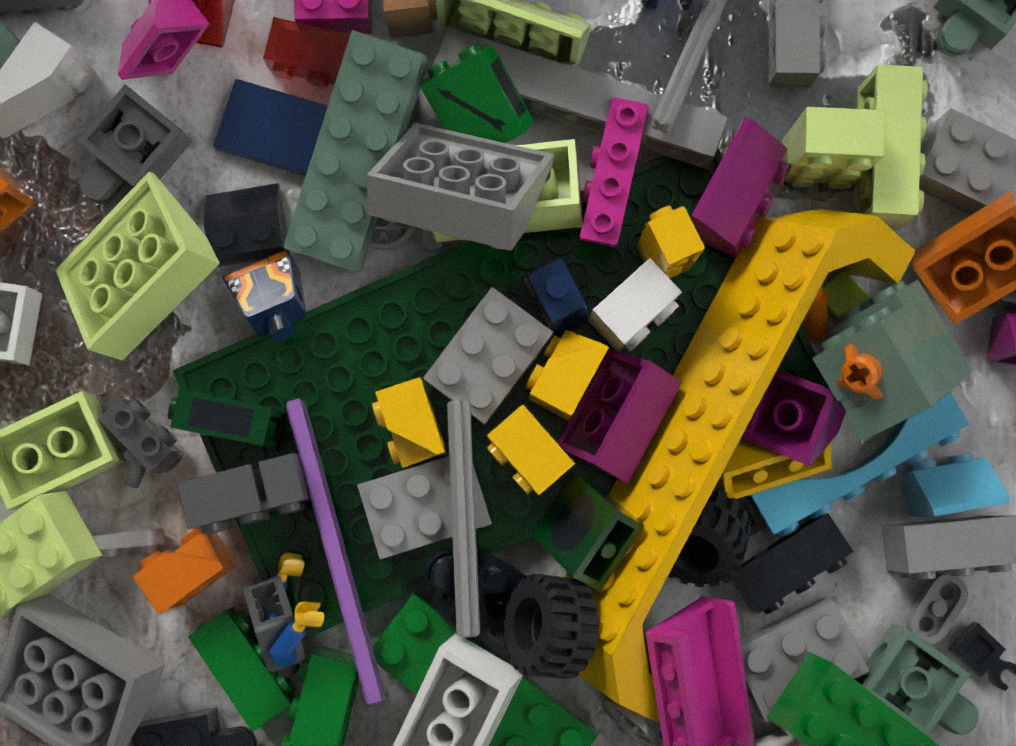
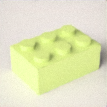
(834, 146)
(55, 450)
(42, 549)

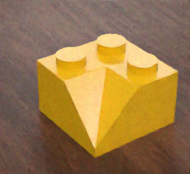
(566, 373)
(412, 422)
(529, 451)

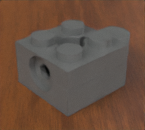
(118, 138)

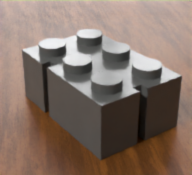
(244, 494)

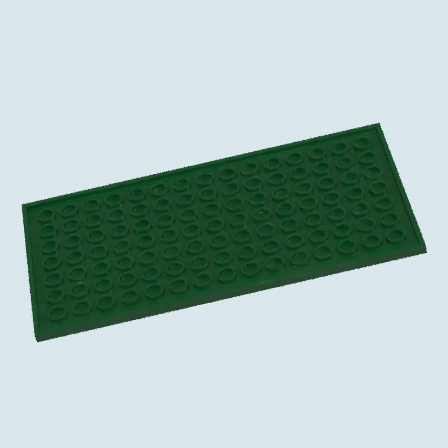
(396, 335)

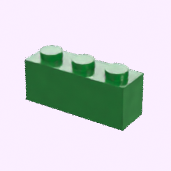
(240, 668)

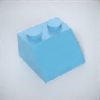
(953, 486)

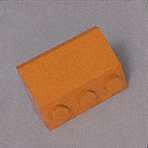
(972, 260)

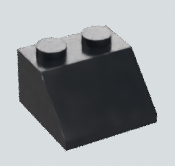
(245, 224)

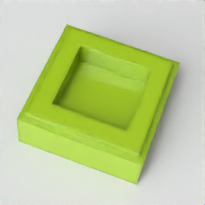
(843, 294)

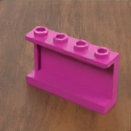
(700, 676)

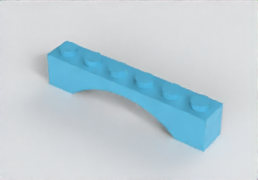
(908, 440)

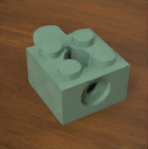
(972, 21)
(919, 683)

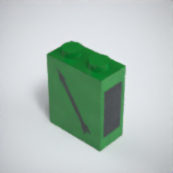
(477, 96)

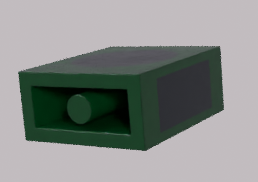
(225, 418)
(587, 532)

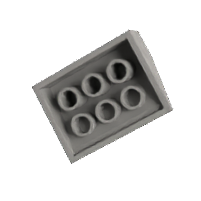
(458, 185)
(74, 677)

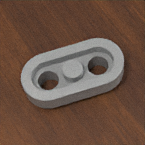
(142, 541)
(938, 611)

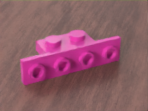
(613, 173)

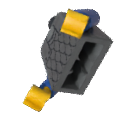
(273, 619)

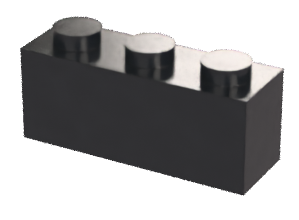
(791, 564)

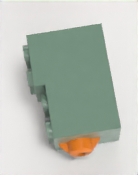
(890, 359)

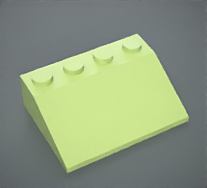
(521, 24)
(134, 269)

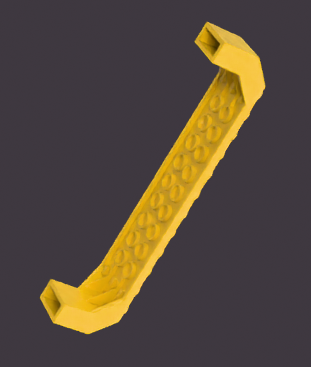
(719, 392)

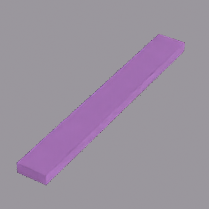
(335, 552)

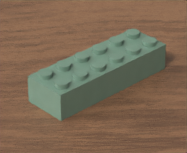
(361, 124)

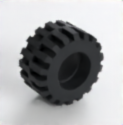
(715, 543)
(551, 626)

